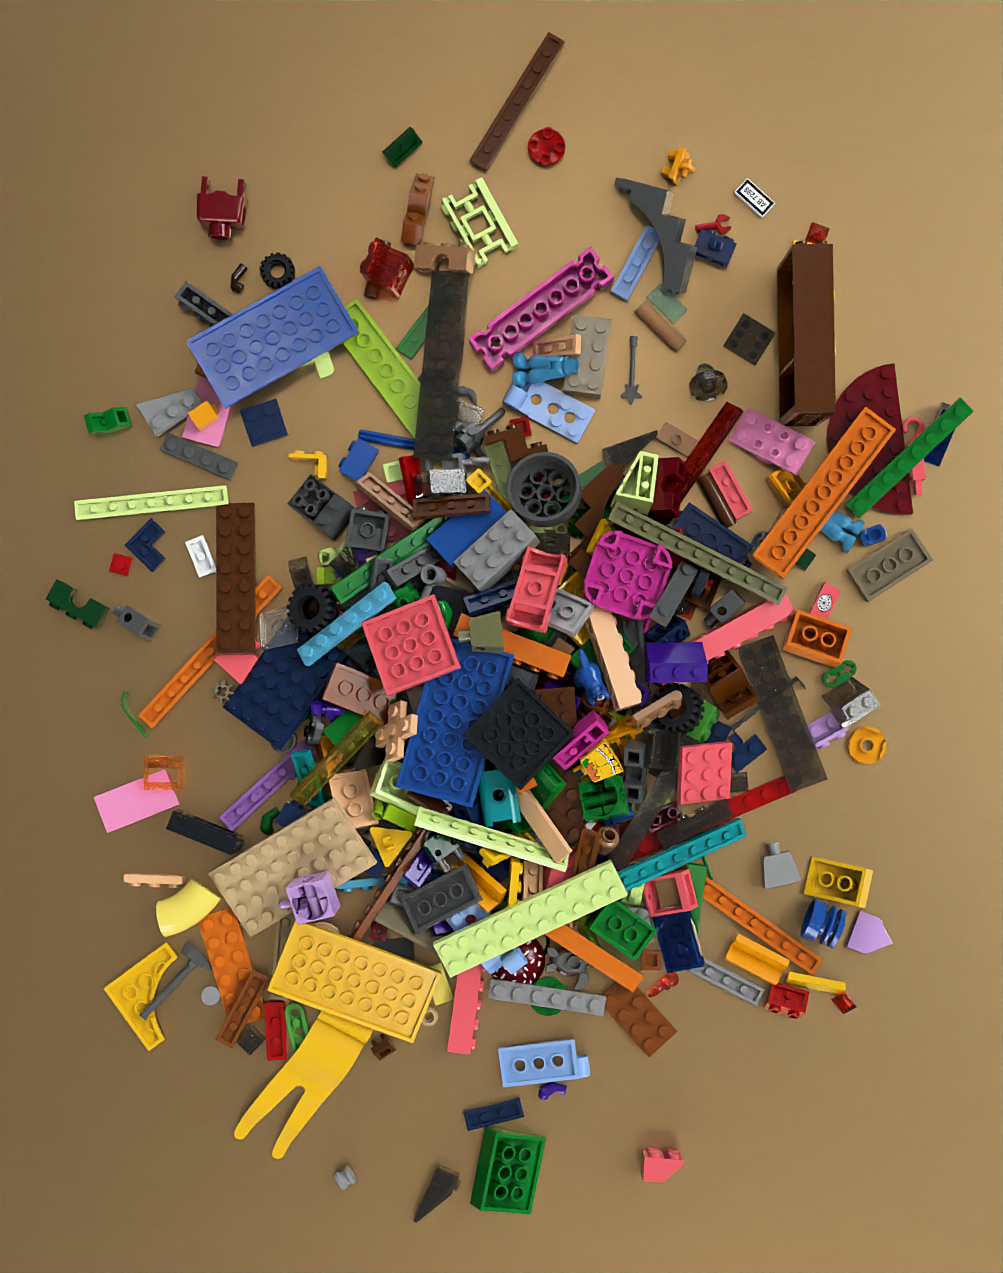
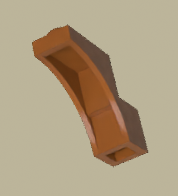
(417, 208)

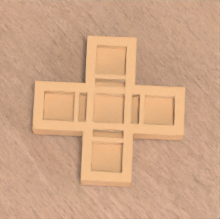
(396, 731)

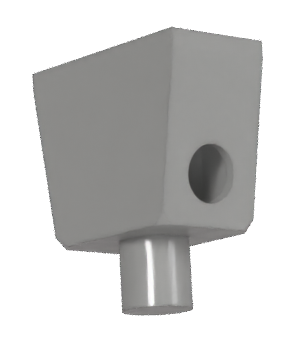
(778, 867)

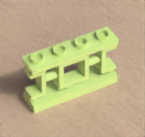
(492, 216)

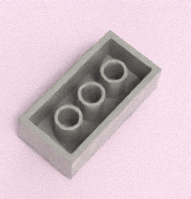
(496, 551)

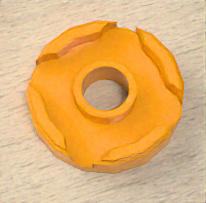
(855, 745)

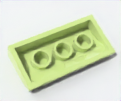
(385, 787)

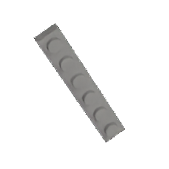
(547, 997)

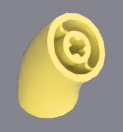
(185, 908)

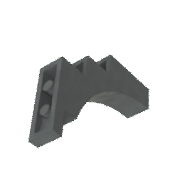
(677, 255)

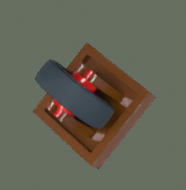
(702, 589)

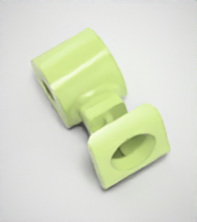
(329, 554)

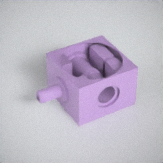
(312, 897)

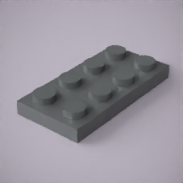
(441, 899)

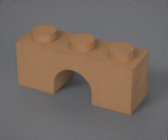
(429, 257)

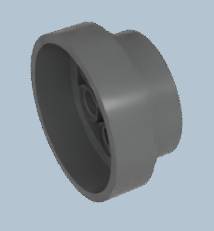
(550, 467)

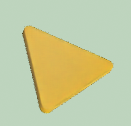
(389, 842)

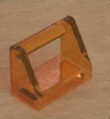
(163, 762)

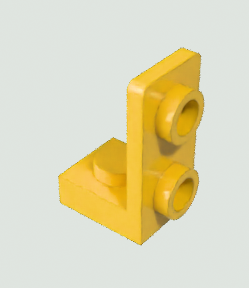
(320, 467)

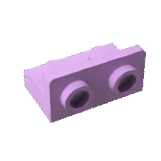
(825, 729)

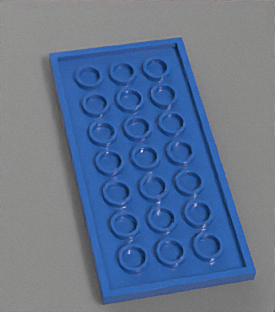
(272, 337)
(439, 757)

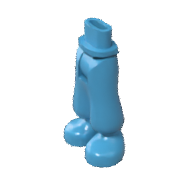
(542, 368)
(834, 529)

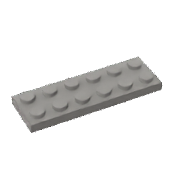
(567, 611)

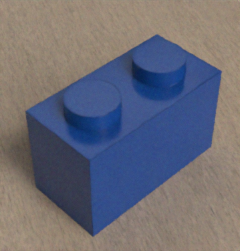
(358, 460)

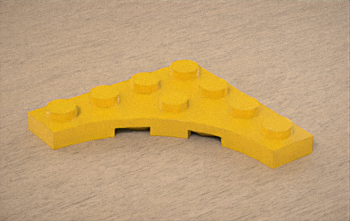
(137, 989)

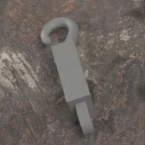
(457, 462)

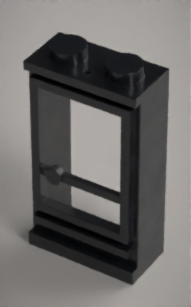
(205, 832)

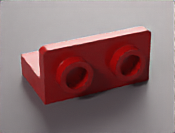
(787, 1000)

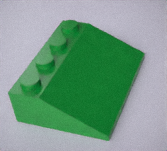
(507, 1171)

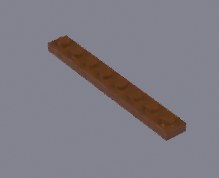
(517, 101)

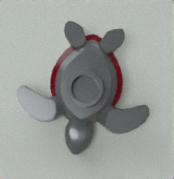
(568, 965)

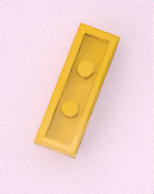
(815, 983)

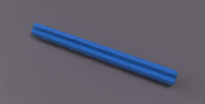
(396, 441)

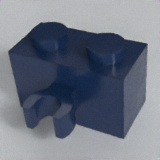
(715, 248)

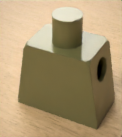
(484, 633)

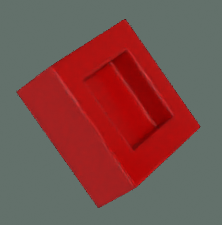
(524, 423)
(121, 564)

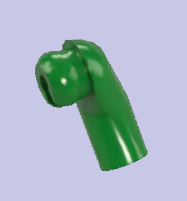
(446, 612)
(266, 821)

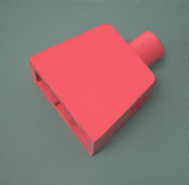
(238, 665)

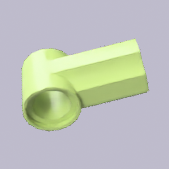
(634, 896)

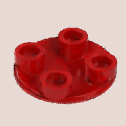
(546, 146)

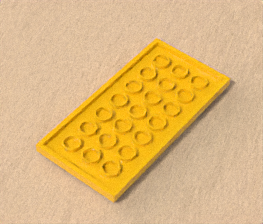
(354, 980)

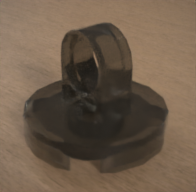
(708, 383)

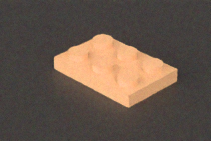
(353, 796)

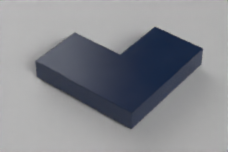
(142, 545)

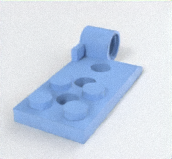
(520, 401)
(512, 959)
(573, 1065)

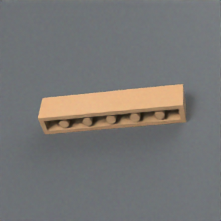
(612, 659)

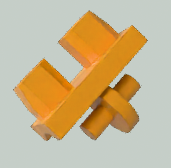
(680, 167)

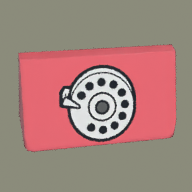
(825, 601)

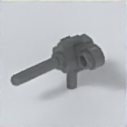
(471, 435)

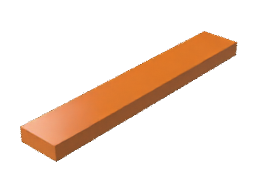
(596, 956)

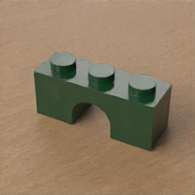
(62, 596)

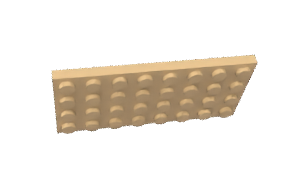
(312, 844)

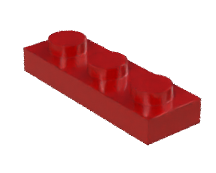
(275, 1030)

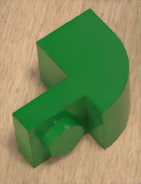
(107, 421)

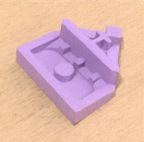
(868, 934)

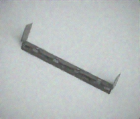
(753, 712)

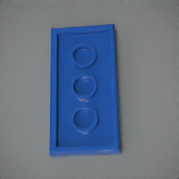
(462, 531)

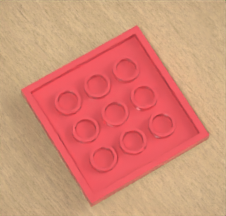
(411, 645)

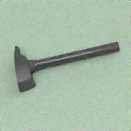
(195, 959)

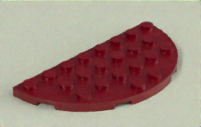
(879, 393)

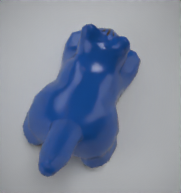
(589, 678)

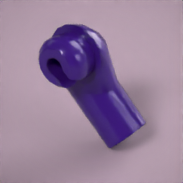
(550, 1088)

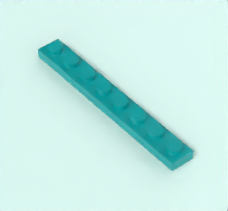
(682, 854)

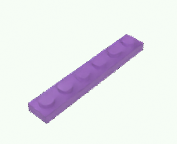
(262, 789)

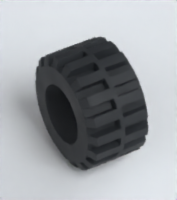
(299, 608)
(691, 714)

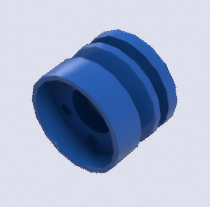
(828, 925)

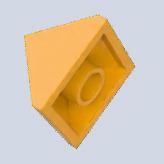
(785, 486)

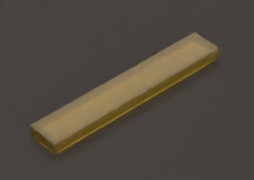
(336, 758)

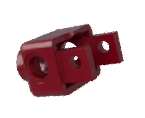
(220, 210)

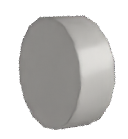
(210, 995)

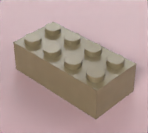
(592, 360)

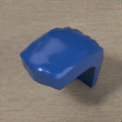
(873, 535)

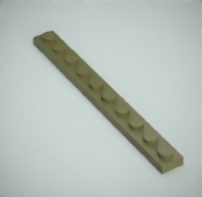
(697, 553)

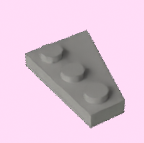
(169, 410)

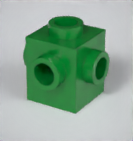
(405, 595)

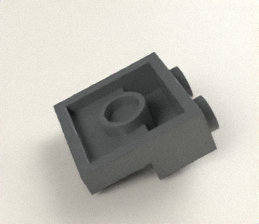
(367, 529)

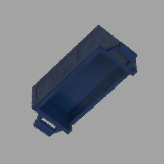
(712, 534)

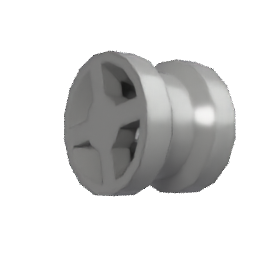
(345, 1177)

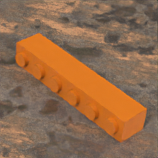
(527, 652)

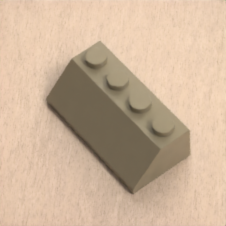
(398, 921)

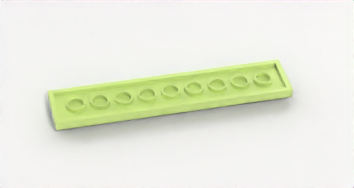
(530, 918)

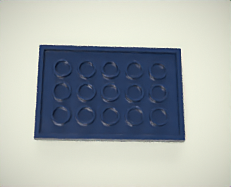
(280, 690)

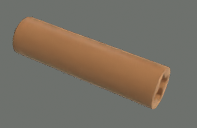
(660, 325)

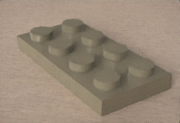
(889, 565)

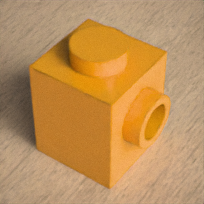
(204, 415)

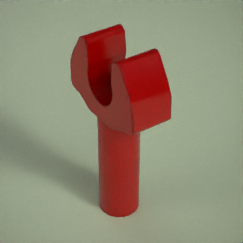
(715, 225)

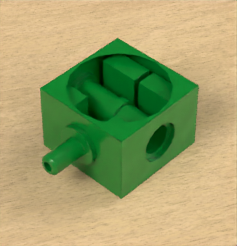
(599, 803)

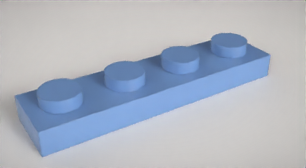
(636, 263)

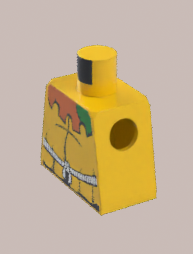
(598, 762)

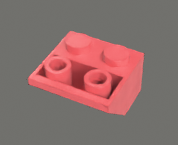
(660, 1165)

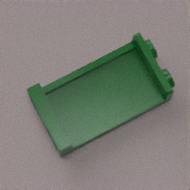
(546, 791)

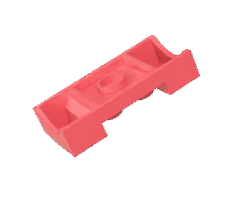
(536, 590)

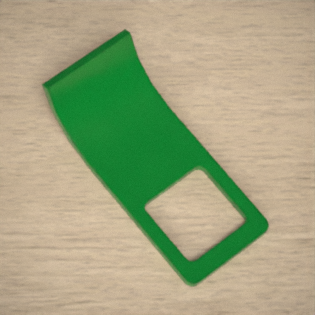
(130, 715)

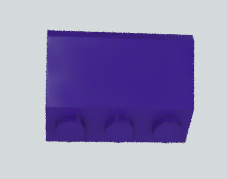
(675, 662)

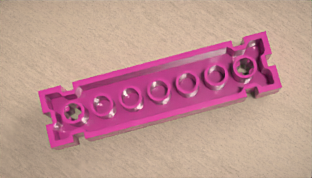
(541, 309)

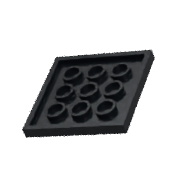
(518, 733)

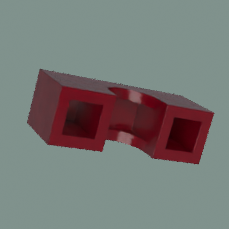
(669, 472)

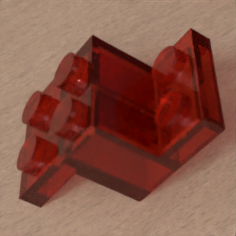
(386, 268)

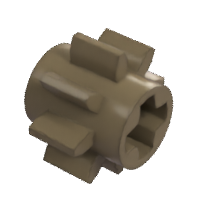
(217, 690)

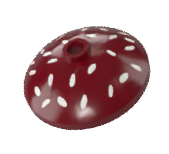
(531, 971)

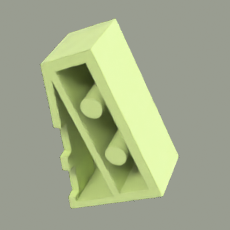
(639, 484)

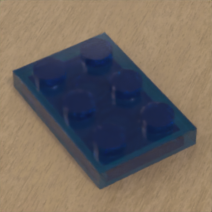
(679, 941)

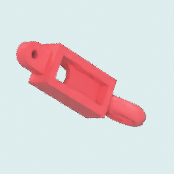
(917, 474)

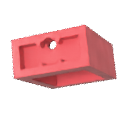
(685, 890)

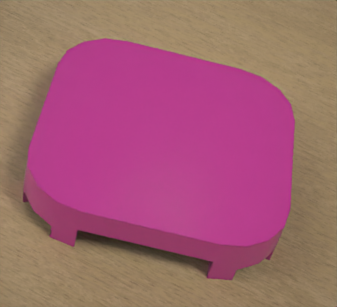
(626, 575)

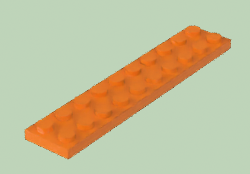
(823, 493)

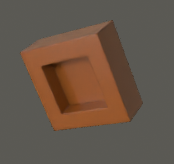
(651, 960)

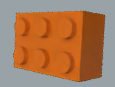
(817, 638)

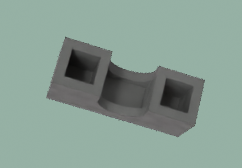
(636, 773)

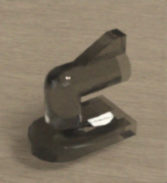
(339, 565)

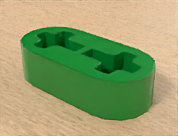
(841, 677)

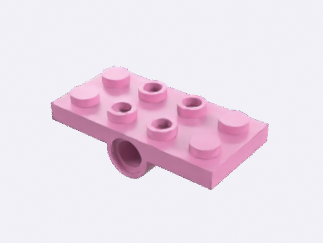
(772, 441)

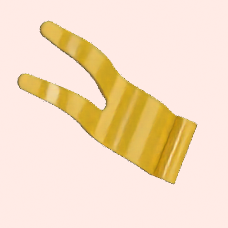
(316, 1066)

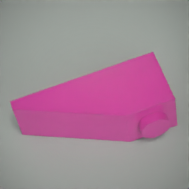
(587, 734)

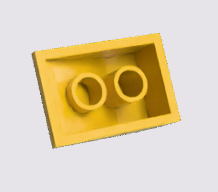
(838, 882)

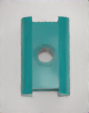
(493, 809)

